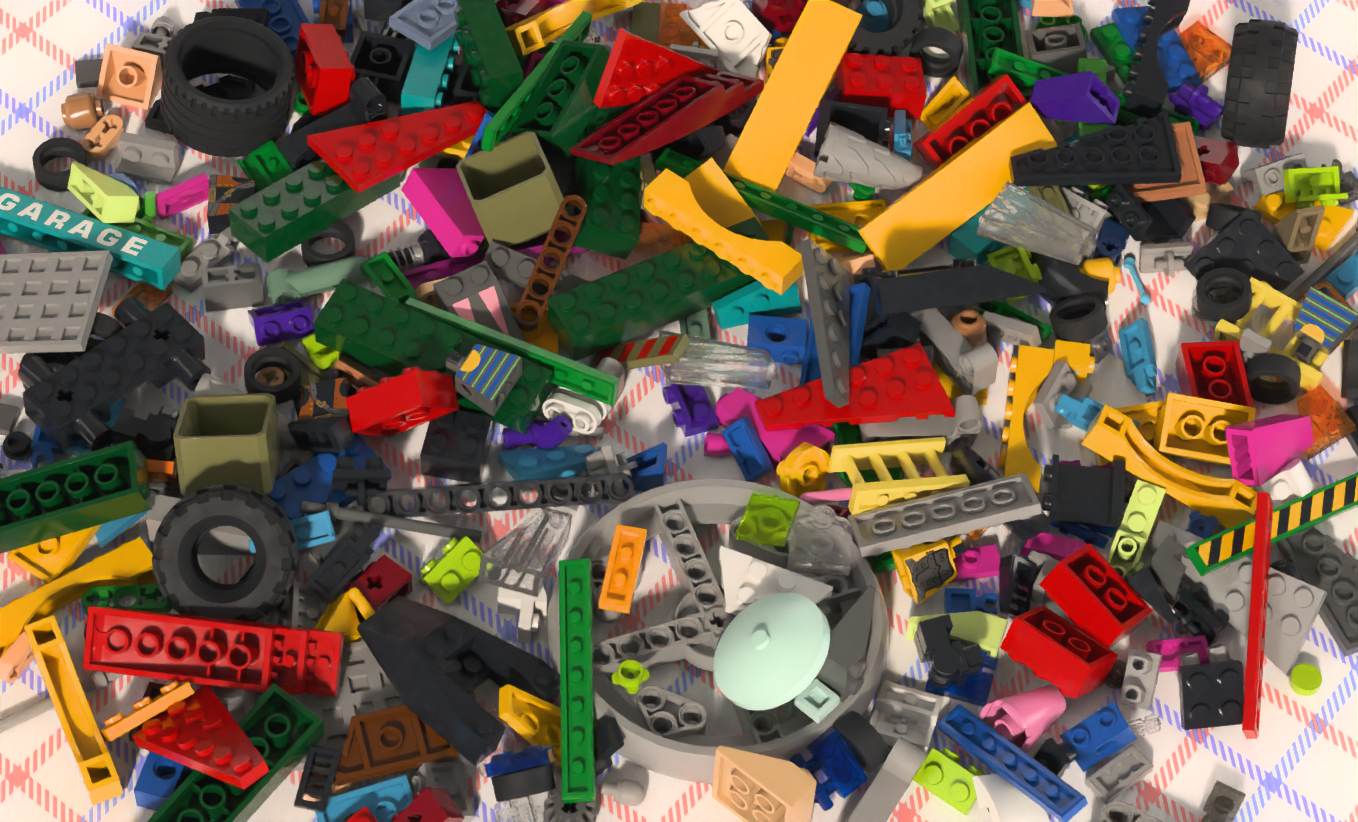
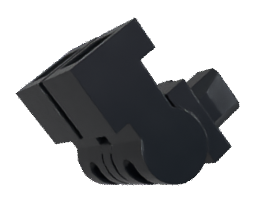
(151, 435)
(946, 661)

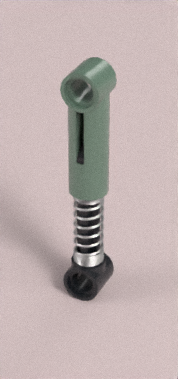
(292, 286)

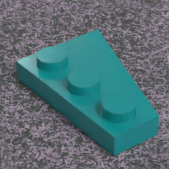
(755, 300)

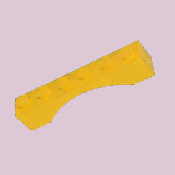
(549, 24)
(767, 261)
(1031, 370)
(1117, 438)
(123, 566)
(73, 710)

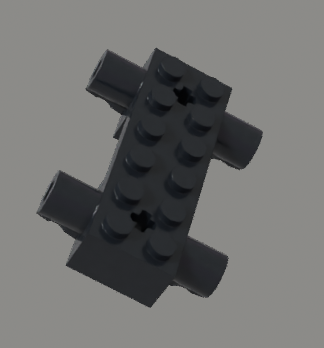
(387, 60)
(77, 397)

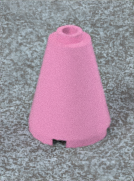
(1025, 715)

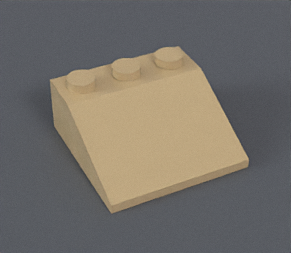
(762, 787)

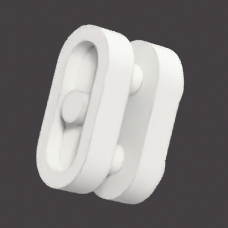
(581, 410)

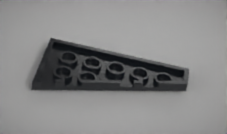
(1110, 156)

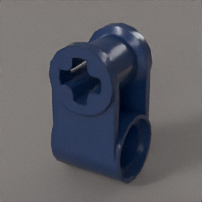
(1111, 241)

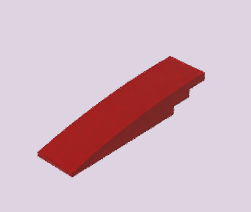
(213, 651)

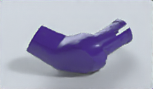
(540, 434)

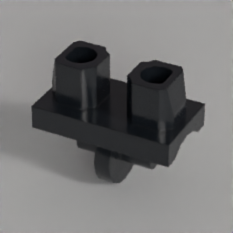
(359, 482)
(1195, 618)
(1055, 756)

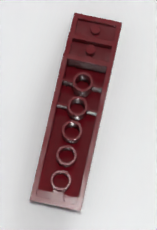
(668, 115)

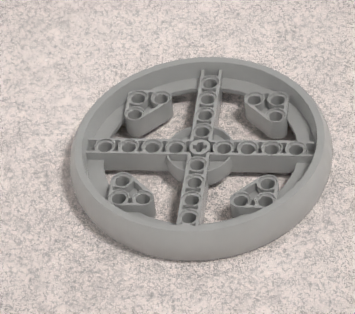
(685, 749)

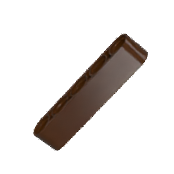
(553, 249)

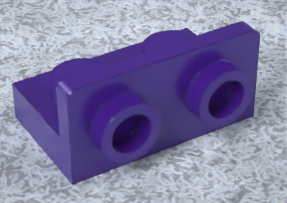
(281, 322)
(690, 408)

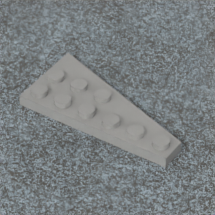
(1290, 603)

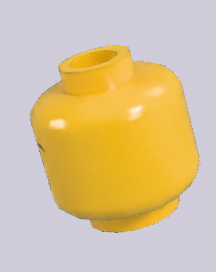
(1102, 270)

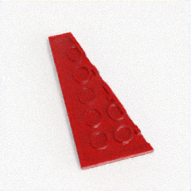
(640, 69)
(384, 148)
(879, 392)
(205, 738)

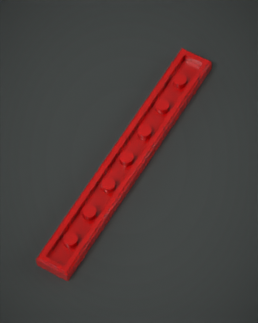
(1257, 616)

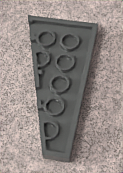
(829, 305)
(1334, 572)

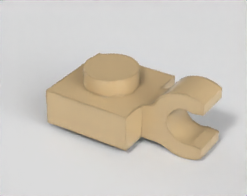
(1200, 203)

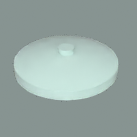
(771, 651)

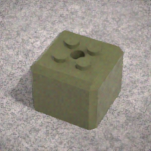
(512, 190)
(228, 441)

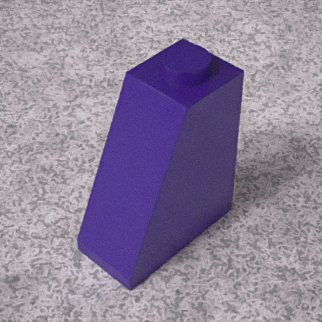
(1075, 98)

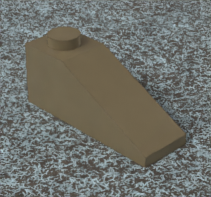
(1299, 231)

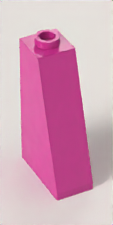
(445, 208)
(776, 443)
(1266, 446)

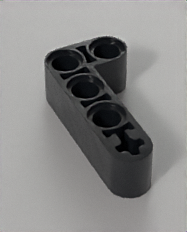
(365, 106)

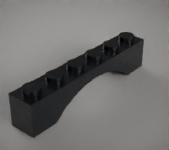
(1148, 87)

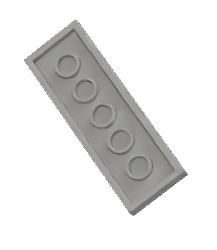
(944, 515)

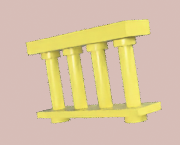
(1284, 308)
(890, 455)

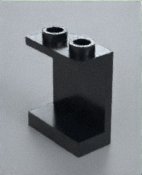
(862, 119)
(1150, 219)
(1085, 493)

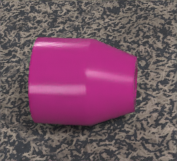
(716, 446)

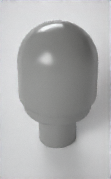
(163, 26)
(625, 791)

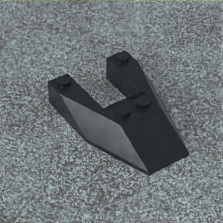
(941, 286)
(441, 660)

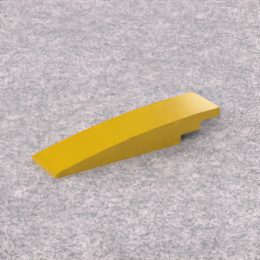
(793, 93)
(953, 190)

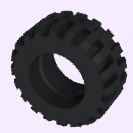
(900, 32)

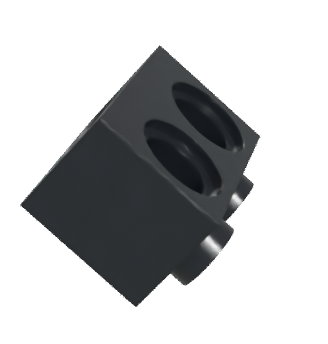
(889, 332)

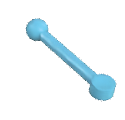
(1129, 263)

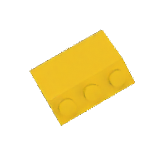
(1196, 428)

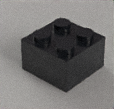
(457, 446)

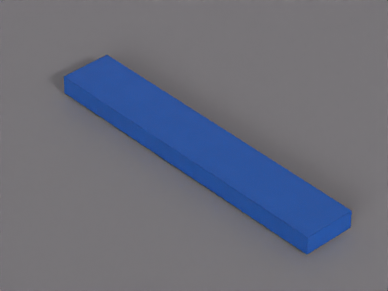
(1012, 764)

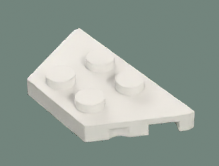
(733, 32)
(751, 579)

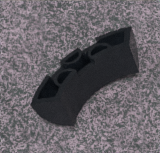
(697, 144)
(1066, 282)
(978, 470)

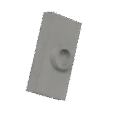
(1012, 330)
(1253, 344)
(1119, 774)

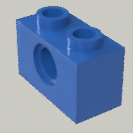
(780, 336)
(1098, 736)
(154, 790)

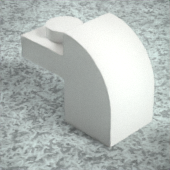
(1288, 484)
(525, 606)

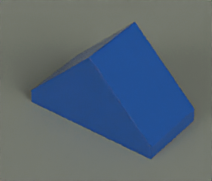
(650, 468)

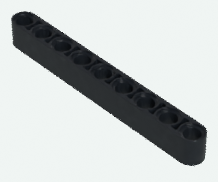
(513, 488)

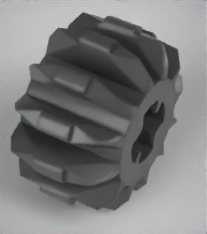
(557, 811)

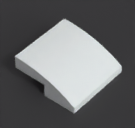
(906, 714)
(1006, 801)

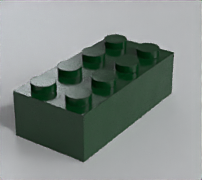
(488, 52)
(564, 97)

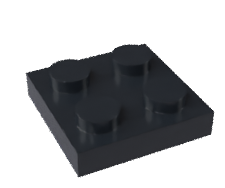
(1211, 694)

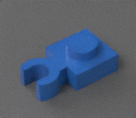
(43, 448)
(965, 600)

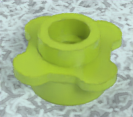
(633, 668)

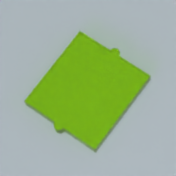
(768, 520)

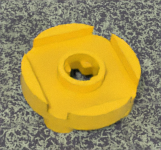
(803, 458)

